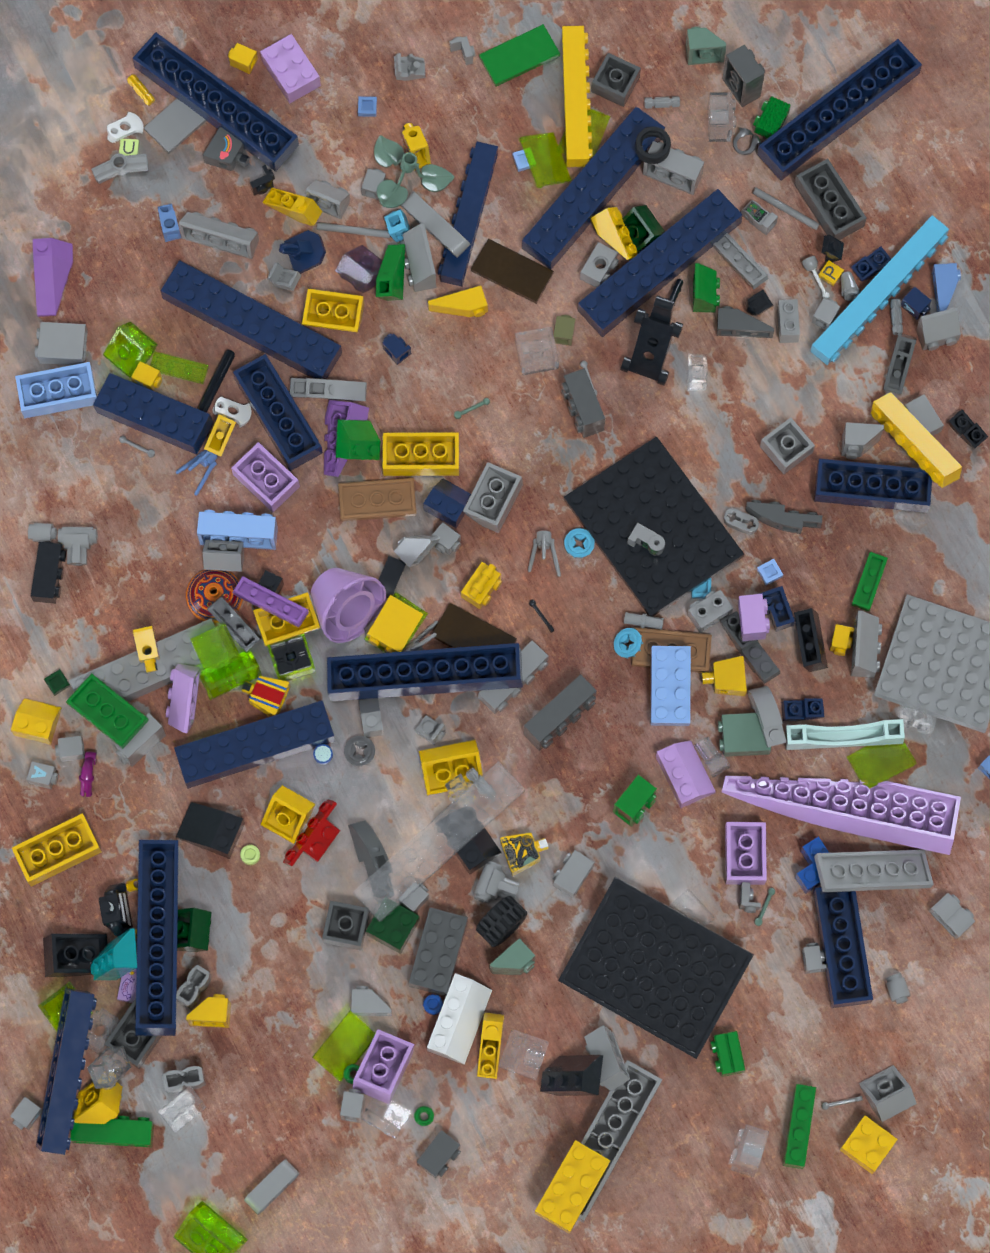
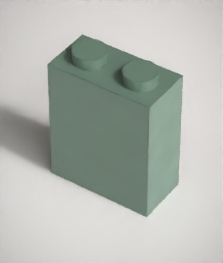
(742, 735)

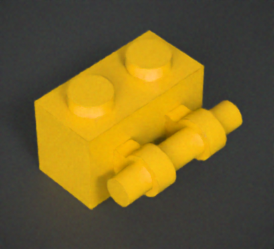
(481, 585)

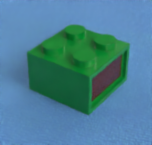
(635, 800)

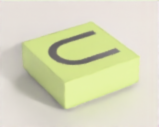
(129, 147)

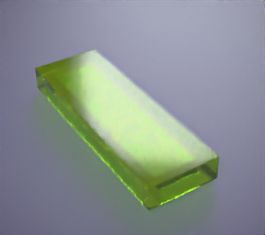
(179, 367)

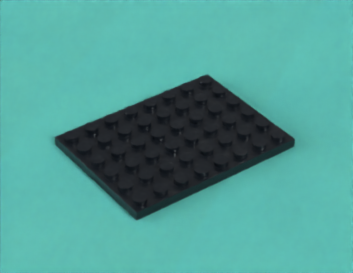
(656, 493)
(656, 967)

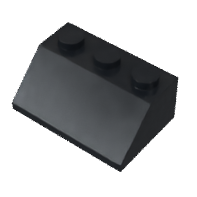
(478, 852)
(573, 1076)

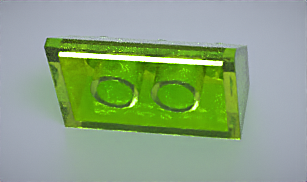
(230, 676)
(208, 1232)

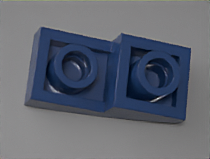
(871, 264)
(802, 709)

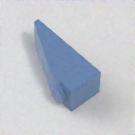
(944, 282)

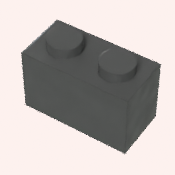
(439, 1154)

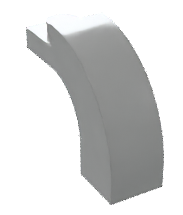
(768, 713)

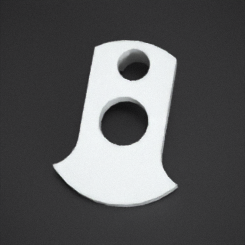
(117, 133)
(243, 415)

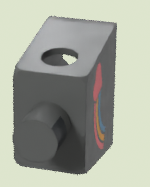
(225, 151)

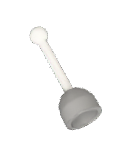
(811, 264)

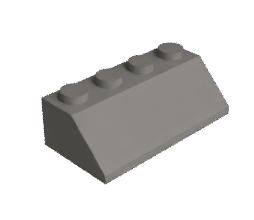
(219, 235)

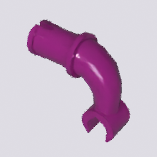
(87, 774)

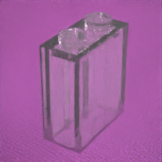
(182, 1109)

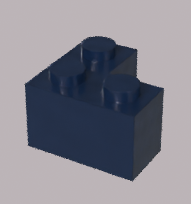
(778, 608)

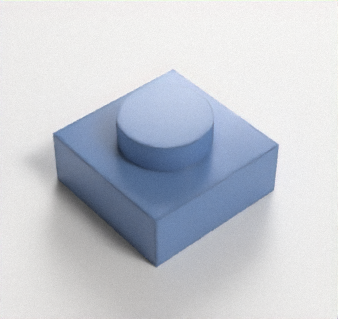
(367, 106)

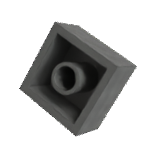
(615, 79)
(345, 925)

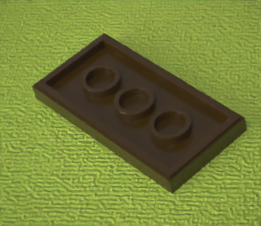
(512, 271)
(463, 629)

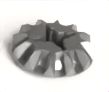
(361, 742)

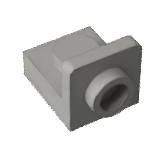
(430, 730)
(746, 894)

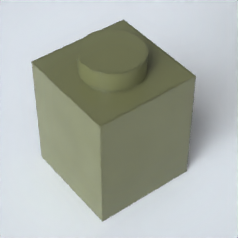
(564, 330)

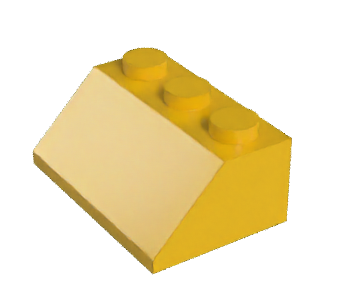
(333, 310)
(276, 629)
(447, 762)

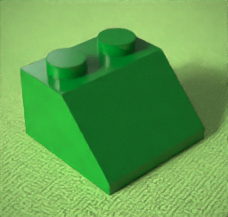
(704, 289)
(357, 440)

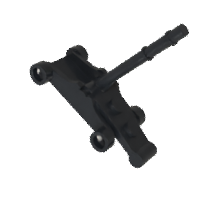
(654, 337)

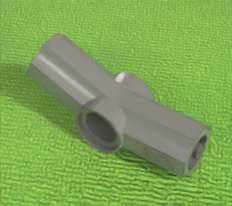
(108, 170)

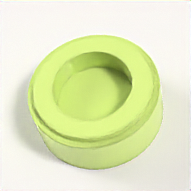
(250, 854)

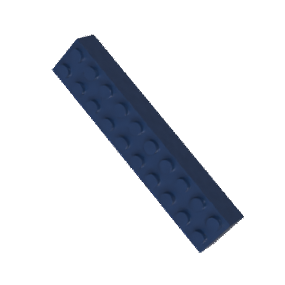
(215, 101)
(839, 109)
(589, 191)
(659, 263)
(251, 321)
(424, 672)
(157, 938)

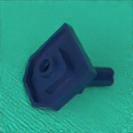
(304, 251)

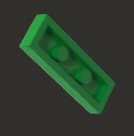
(869, 581)

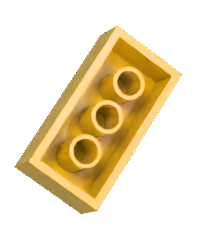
(420, 454)
(56, 850)
(572, 1186)

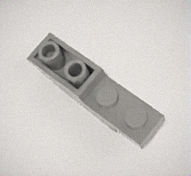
(328, 389)

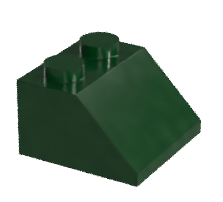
(642, 227)
(193, 929)

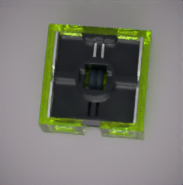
(291, 658)

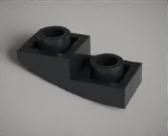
(966, 429)
(391, 574)

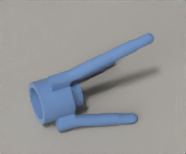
(205, 459)

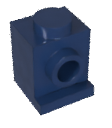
(396, 348)

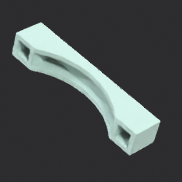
(814, 737)

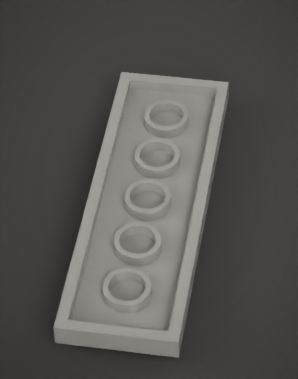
(873, 870)

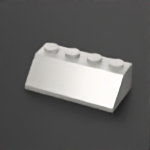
(459, 1019)

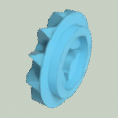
(579, 534)
(623, 638)

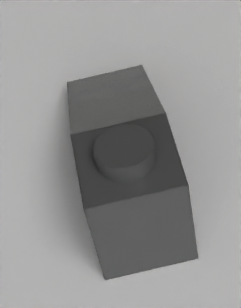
(739, 324)
(899, 363)

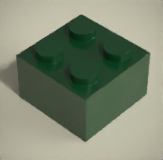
(394, 929)

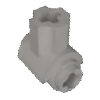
(77, 542)
(494, 884)

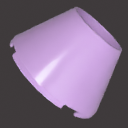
(346, 603)

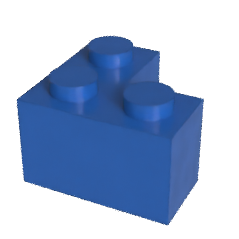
(808, 877)

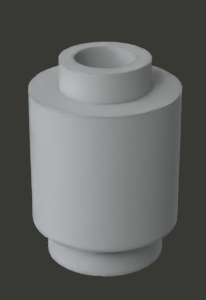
(42, 532)
(897, 988)

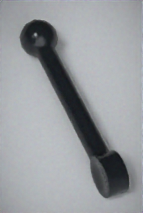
(532, 603)

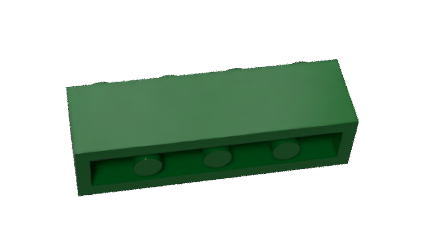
(799, 1126)
(115, 1132)

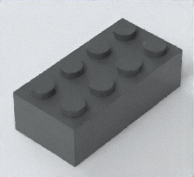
(830, 200)
(560, 712)
(438, 951)

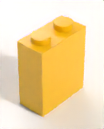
(394, 625)

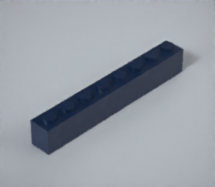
(470, 210)

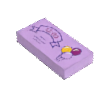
(127, 987)

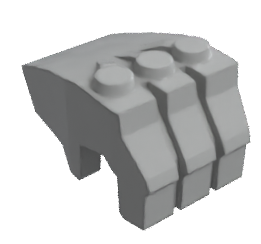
(409, 67)

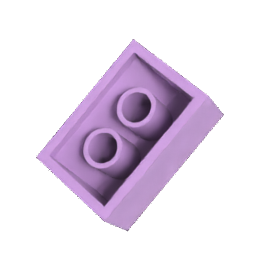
(183, 697)
(685, 773)

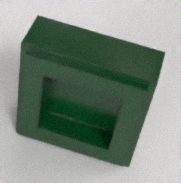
(57, 682)

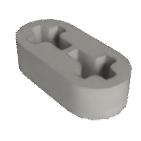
(742, 517)

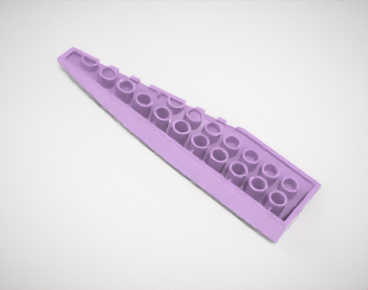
(883, 812)

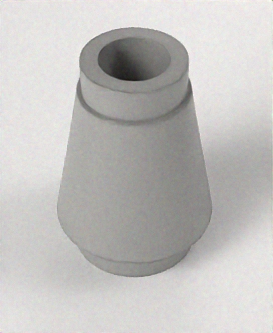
(849, 288)

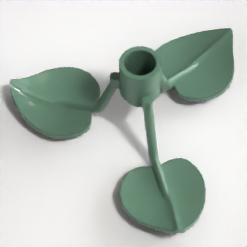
(392, 194)

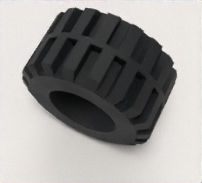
(501, 921)

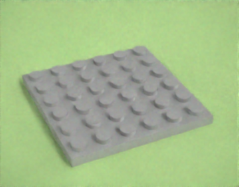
(939, 664)

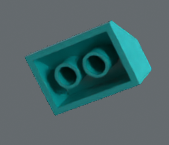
(116, 958)

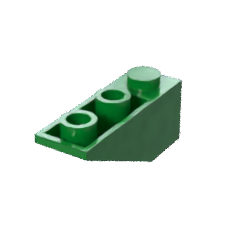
(391, 274)

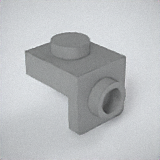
(462, 44)
(283, 277)

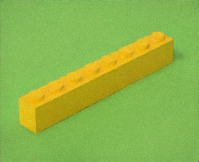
(575, 96)

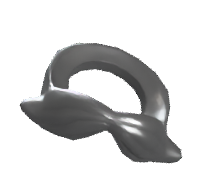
(755, 141)

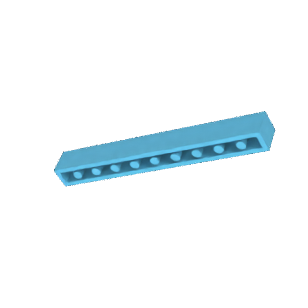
(879, 290)

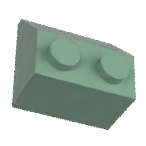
(704, 47)
(514, 960)

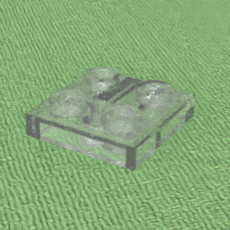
(523, 1054)

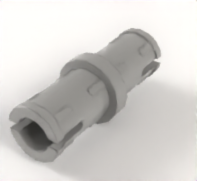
(643, 620)

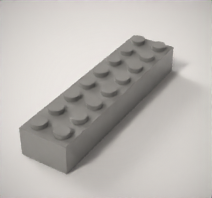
(129, 676)
(618, 1121)

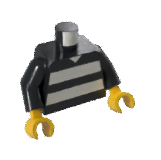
(116, 908)

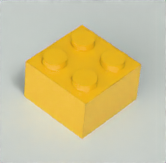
(868, 1144)

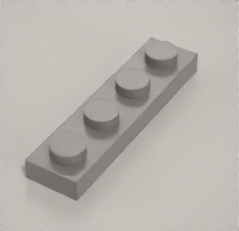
(740, 261)

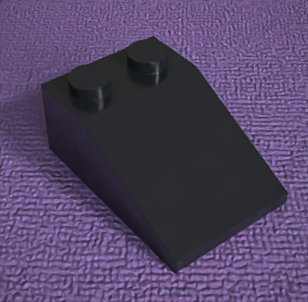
(211, 829)
(71, 953)

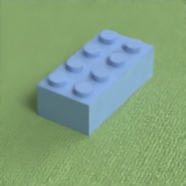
(56, 390)
(252, 530)
(670, 685)

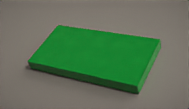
(519, 55)
(107, 711)

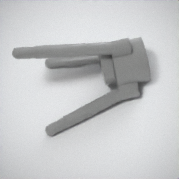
(544, 541)
(415, 645)

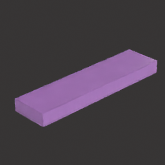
(270, 601)

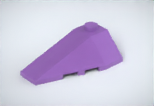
(51, 271)
(339, 411)

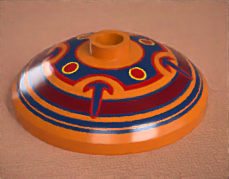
(199, 595)

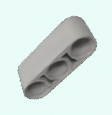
(271, 1187)

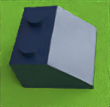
(447, 502)

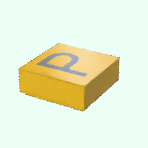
(831, 273)

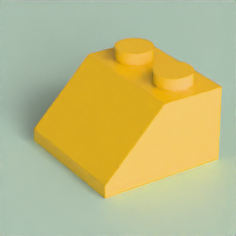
(36, 721)
(287, 814)
(211, 1013)
(98, 1105)

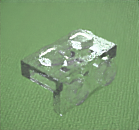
(386, 1116)

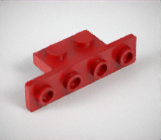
(316, 837)

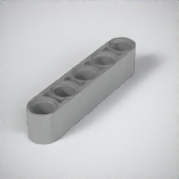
(435, 224)

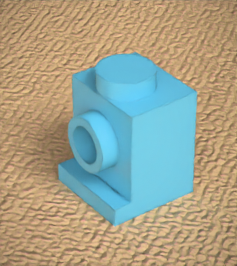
(397, 225)

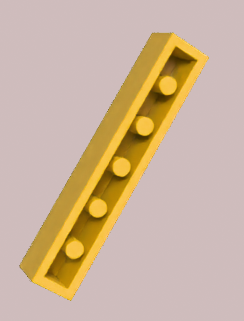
(916, 440)

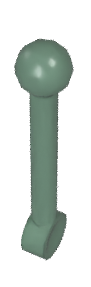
(458, 414)
(758, 921)

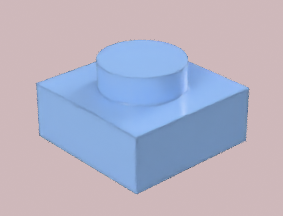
(520, 160)
(770, 572)

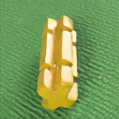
(140, 89)

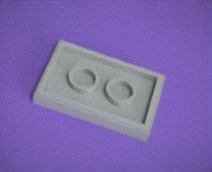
(174, 125)

